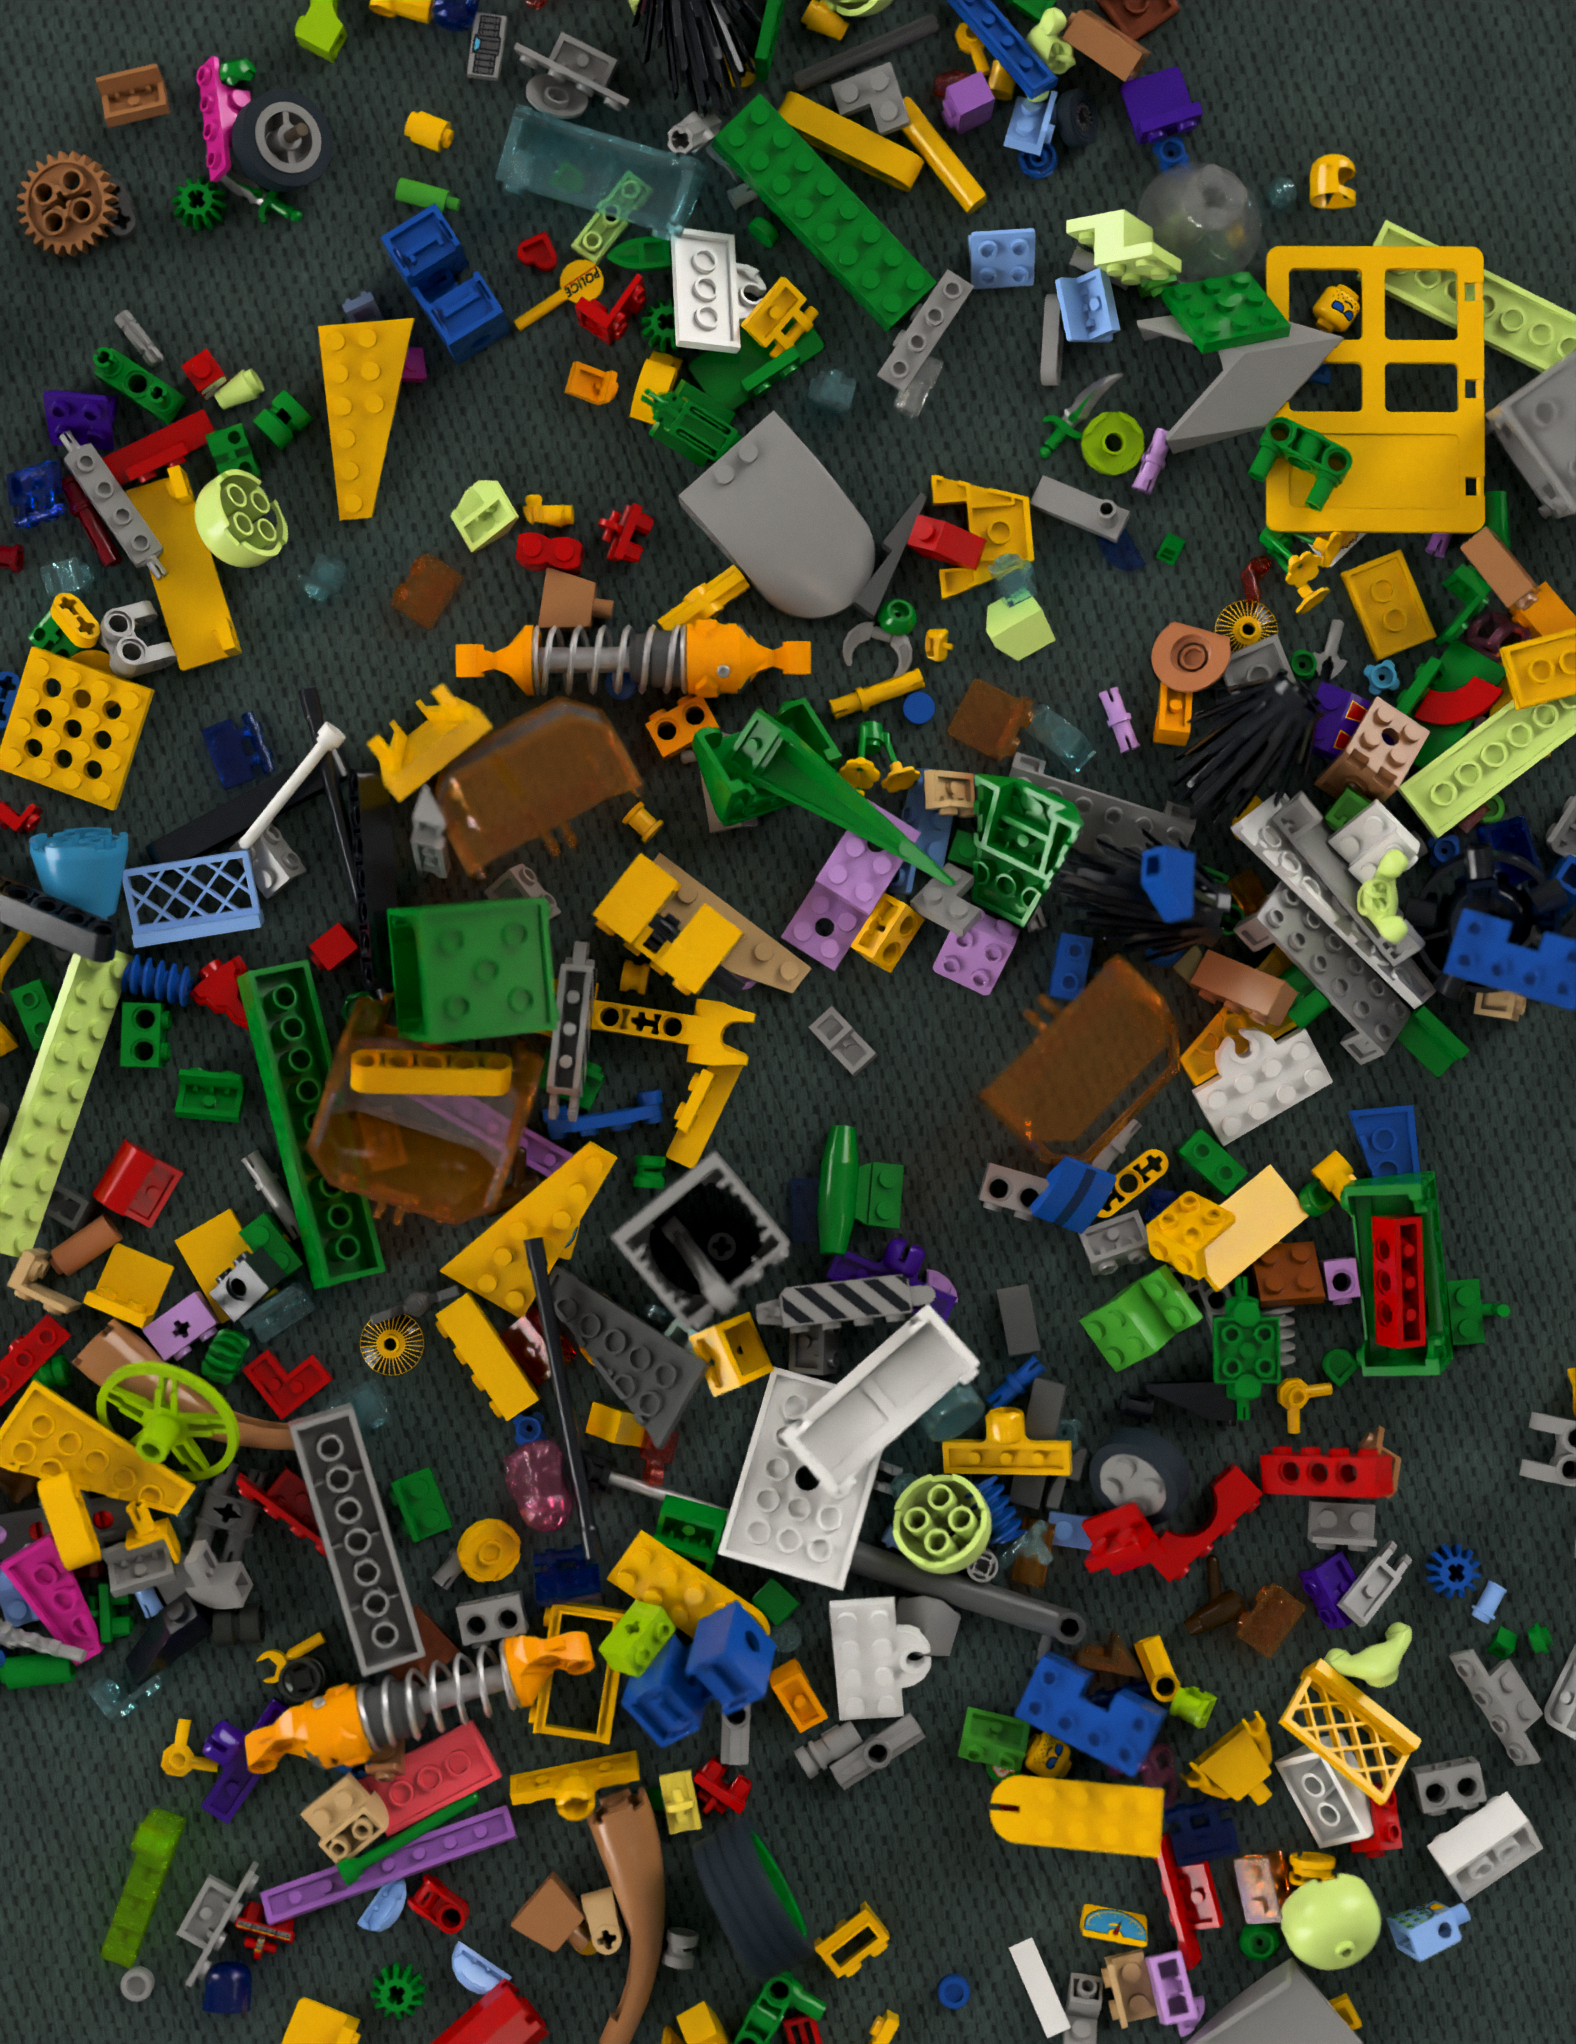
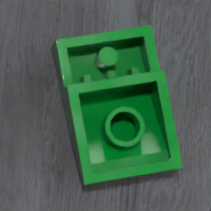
(691, 1530)

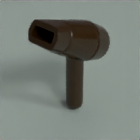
(520, 1185)
(1220, 1608)

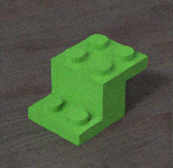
(1141, 1318)

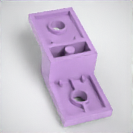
(845, 895)

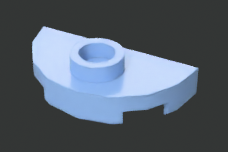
(384, 1907)
(474, 1970)

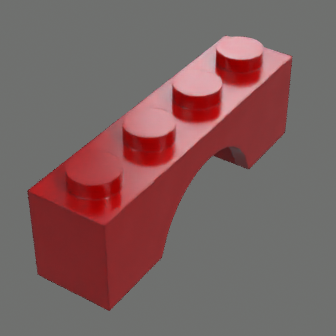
(1232, 1496)

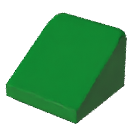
(775, 1601)

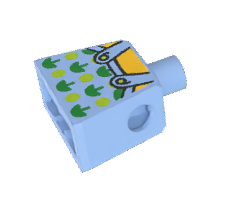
(1427, 1928)

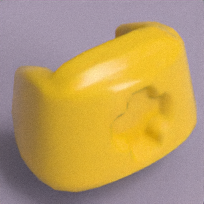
(937, 645)

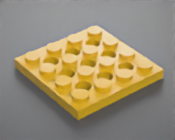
(103, 688)

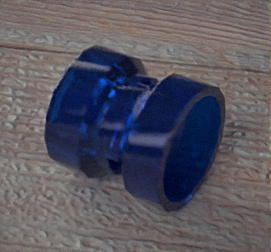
(1159, 1201)

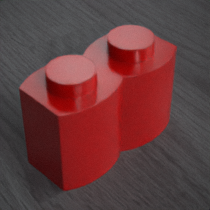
(559, 553)

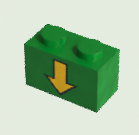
(269, 1234)

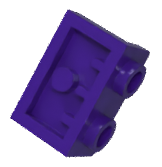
(1327, 1585)

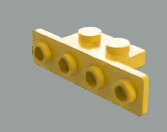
(702, 1111)

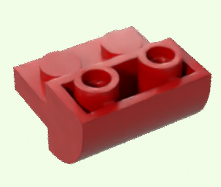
(137, 1184)

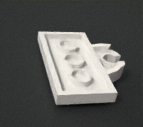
(711, 291)
(1259, 1081)
(873, 1657)

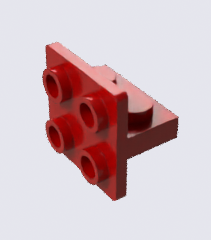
(1121, 1540)

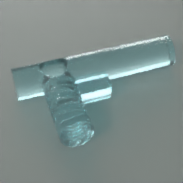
(178, 1520)
(1028, 1546)

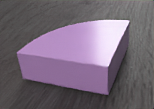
(940, 1282)
(1187, 2026)

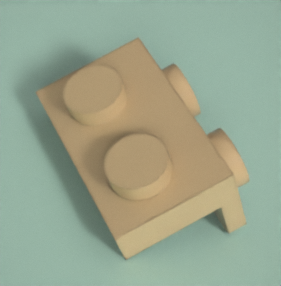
(949, 792)

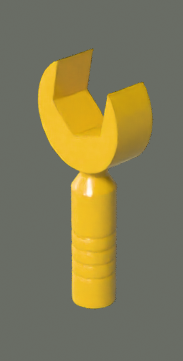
(295, 1652)

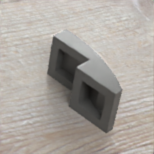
(1018, 1320)
(1056, 1487)

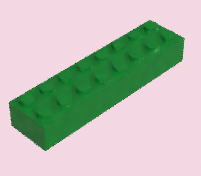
(823, 213)

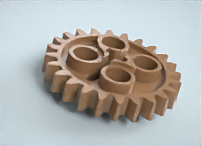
(60, 177)

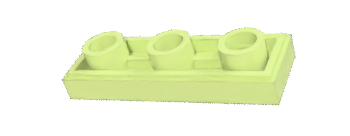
(598, 237)

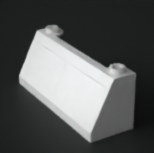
(880, 1399)

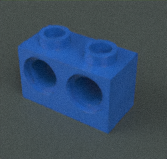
(1070, 966)

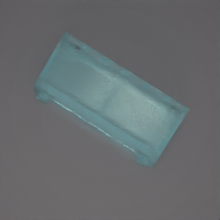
(600, 172)

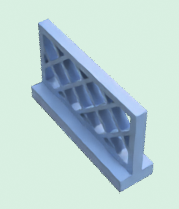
(199, 925)

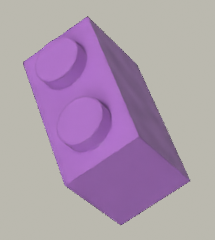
(967, 104)

